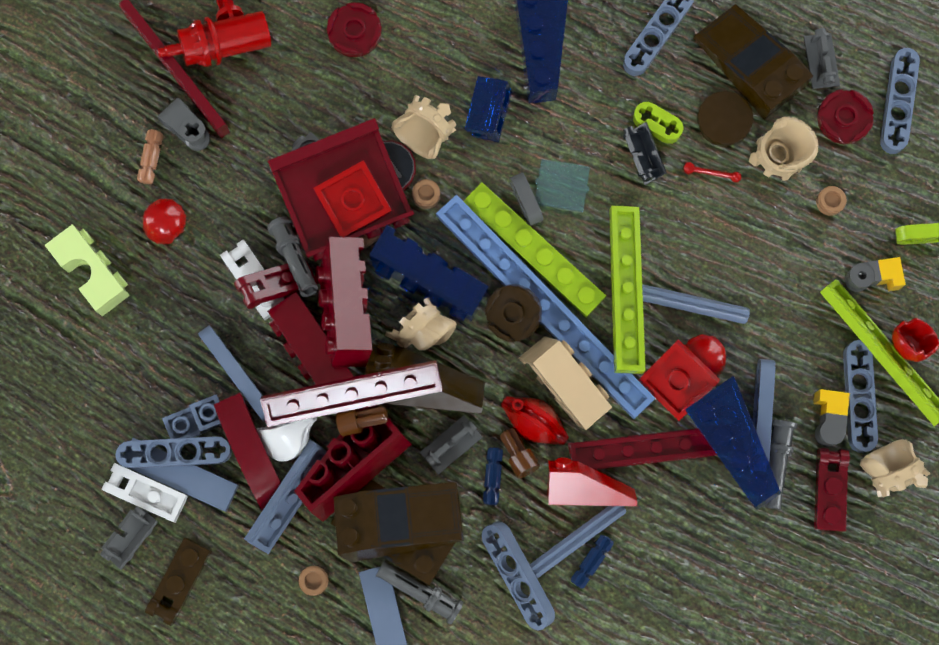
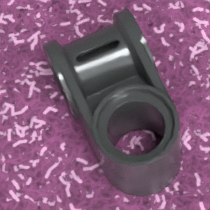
(183, 123)

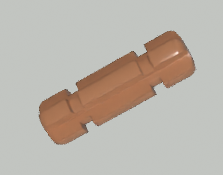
(150, 156)

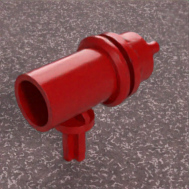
(226, 37)

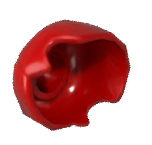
(164, 221)
(915, 340)
(709, 351)

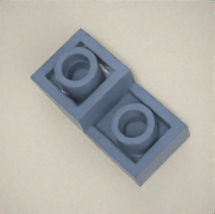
(194, 420)

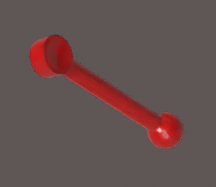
(689, 168)

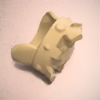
(424, 127)
(785, 148)
(423, 327)
(895, 468)

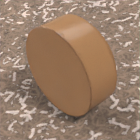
(426, 194)
(831, 200)
(313, 580)

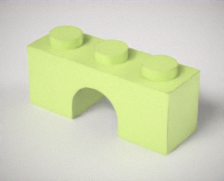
(103, 288)

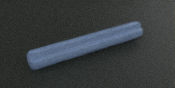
(695, 304)
(576, 539)

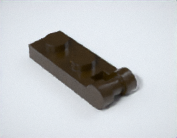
(178, 581)

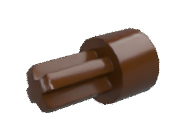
(355, 420)
(522, 459)

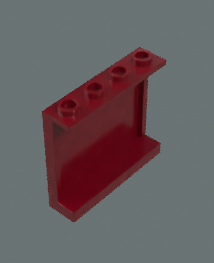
(321, 160)

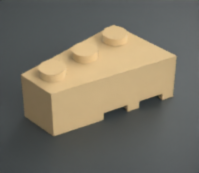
(567, 381)

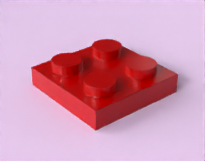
(352, 199)
(678, 379)

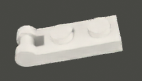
(250, 267)
(146, 493)

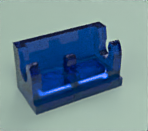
(488, 108)

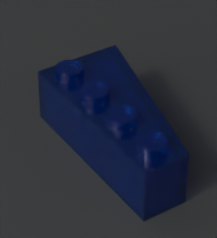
(541, 42)
(427, 275)
(733, 436)

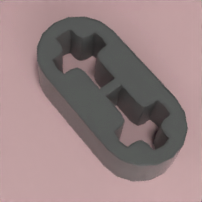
(526, 199)

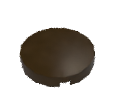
(725, 118)
(513, 313)

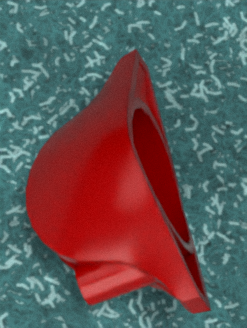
(535, 420)

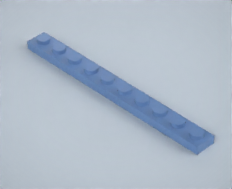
(555, 315)

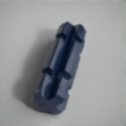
(492, 476)
(592, 561)

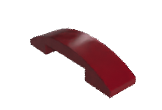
(248, 448)

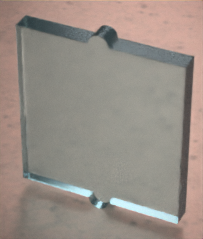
(562, 185)

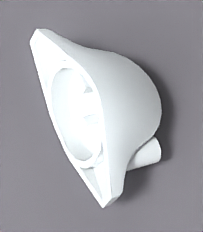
(286, 440)

